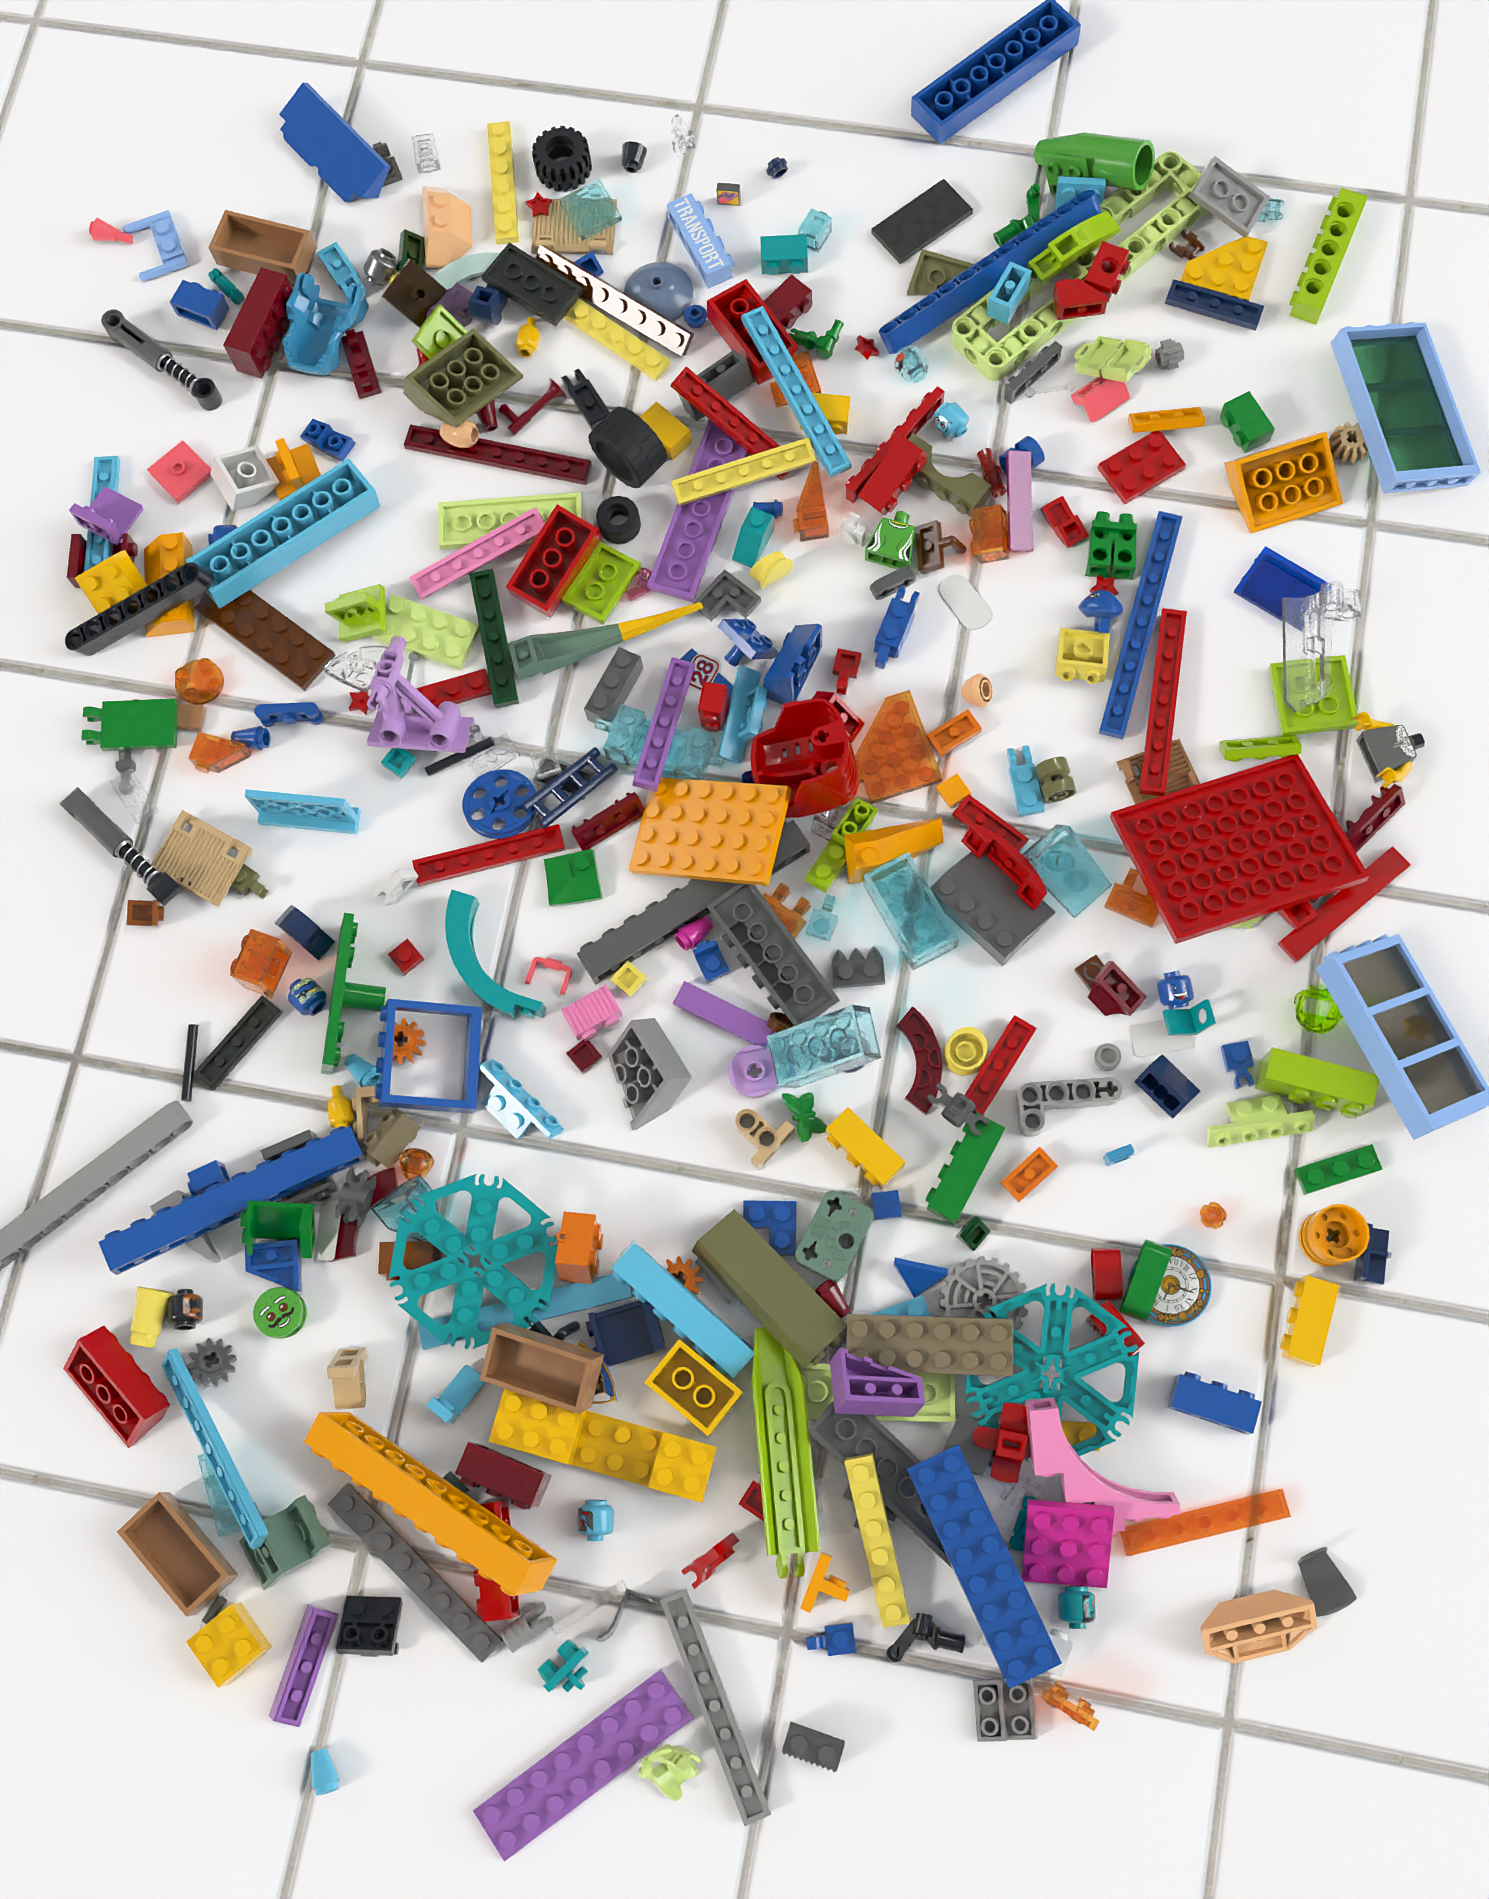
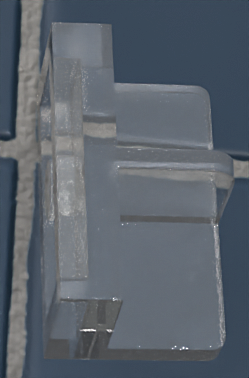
(832, 1507)

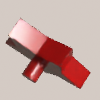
(539, 205)
(866, 347)
(1106, 584)
(359, 701)

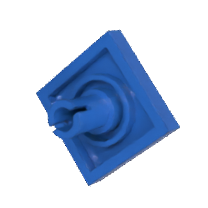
(746, 641)

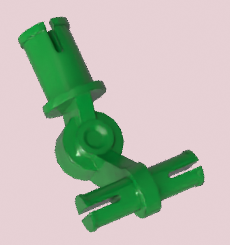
(1018, 226)
(823, 344)

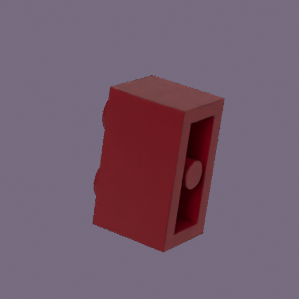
(790, 301)

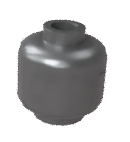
(380, 266)

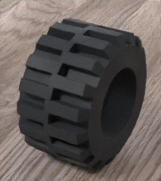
(557, 144)

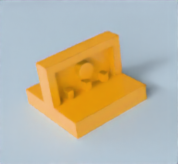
(292, 467)
(834, 1586)

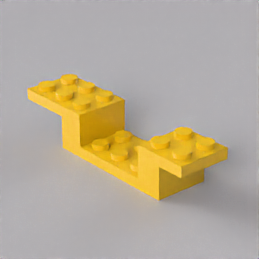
(604, 1445)

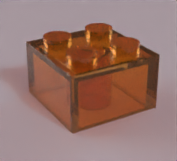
(260, 963)

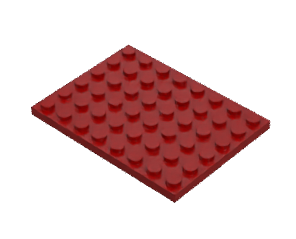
(1237, 848)

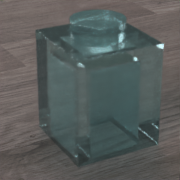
(817, 227)

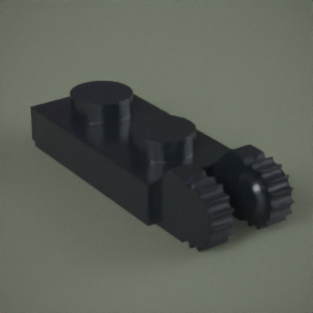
(586, 399)

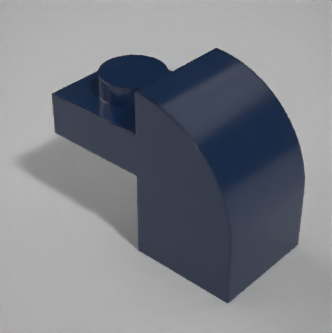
(487, 304)
(304, 932)

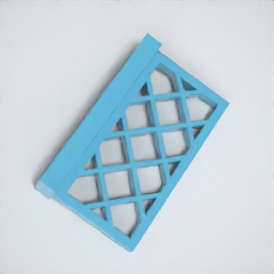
(304, 811)

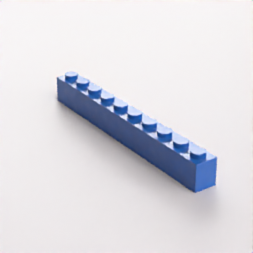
(226, 1202)

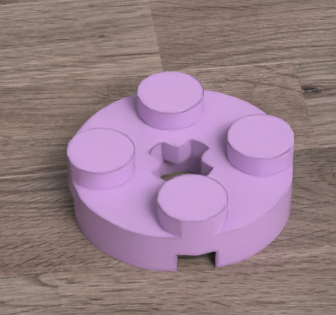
(742, 1063)

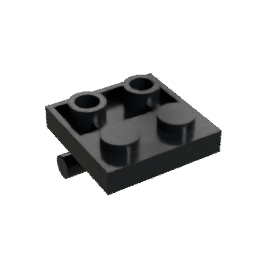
(370, 1626)

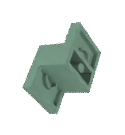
(292, 1542)

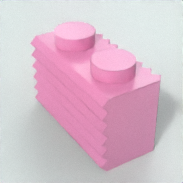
(592, 1013)

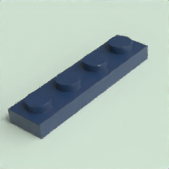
(1214, 304)

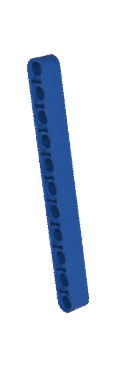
(985, 274)

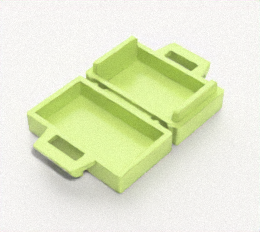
(1112, 358)

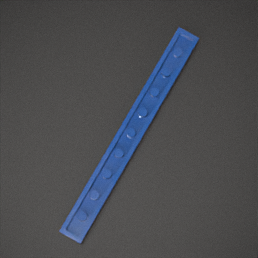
(1140, 625)

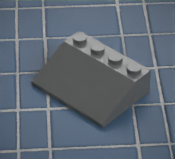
(987, 906)

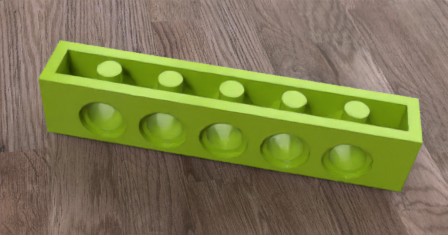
(1329, 253)

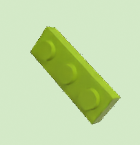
(1259, 747)

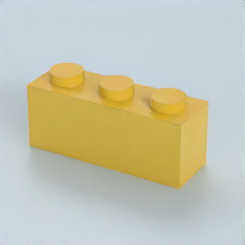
(864, 1148)
(1309, 1320)

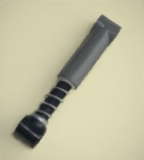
(160, 358)
(119, 845)

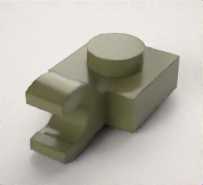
(247, 880)

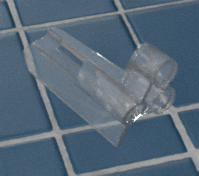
(1307, 630)

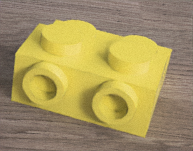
(1082, 655)

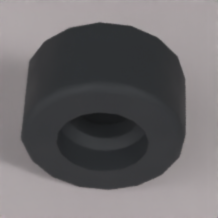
(618, 533)

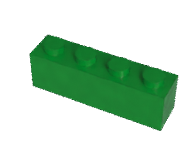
(964, 1171)

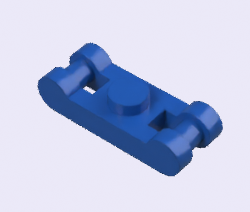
(288, 713)

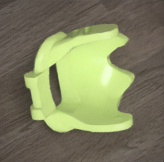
(674, 1769)

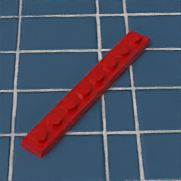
(1163, 702)

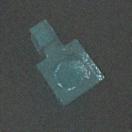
(823, 921)

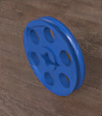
(497, 795)

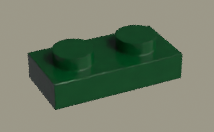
(410, 247)

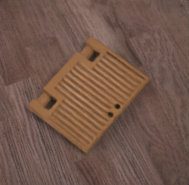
(1180, 773)

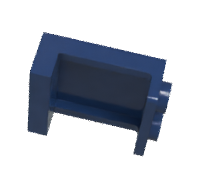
(626, 1332)

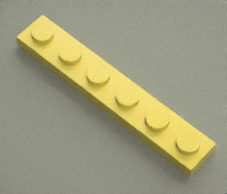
(503, 183)
(617, 339)
(743, 471)
(877, 1540)

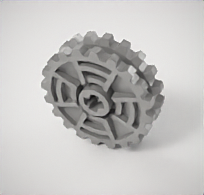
(977, 1280)

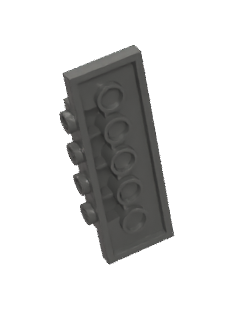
(772, 954)

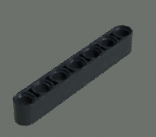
(139, 609)

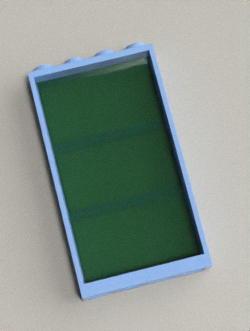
(1404, 407)

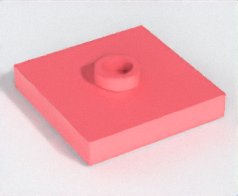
(180, 471)

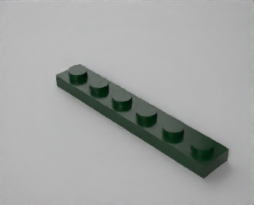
(494, 638)

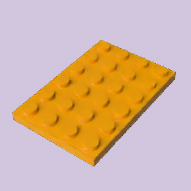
(711, 831)

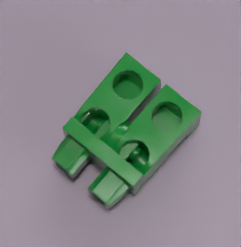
(1116, 538)

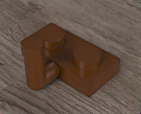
(931, 545)

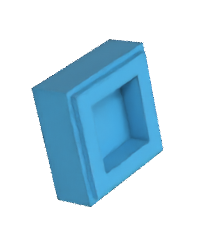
(1118, 1155)

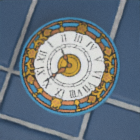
(1183, 1290)

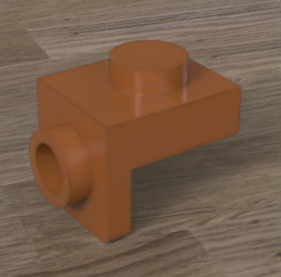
(144, 913)

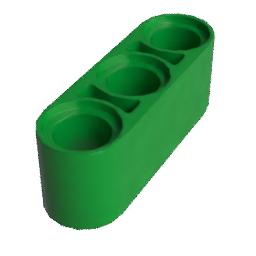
(1145, 1280)

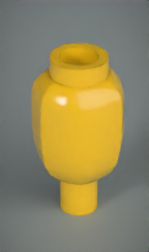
(527, 338)
(339, 1108)

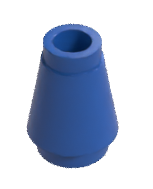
(253, 738)

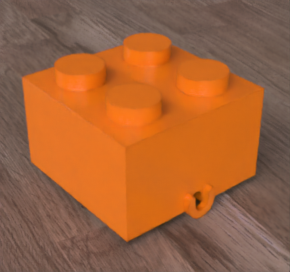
(579, 1247)

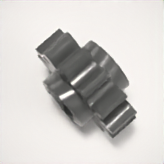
(208, 1353)

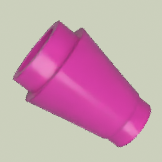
(691, 934)

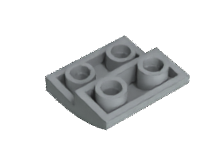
(1004, 1712)

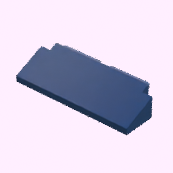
(332, 146)

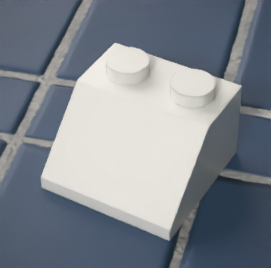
(243, 477)

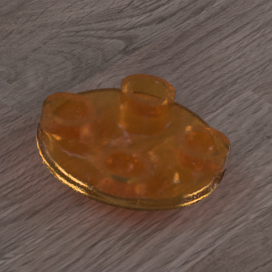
(199, 681)

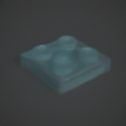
(590, 209)

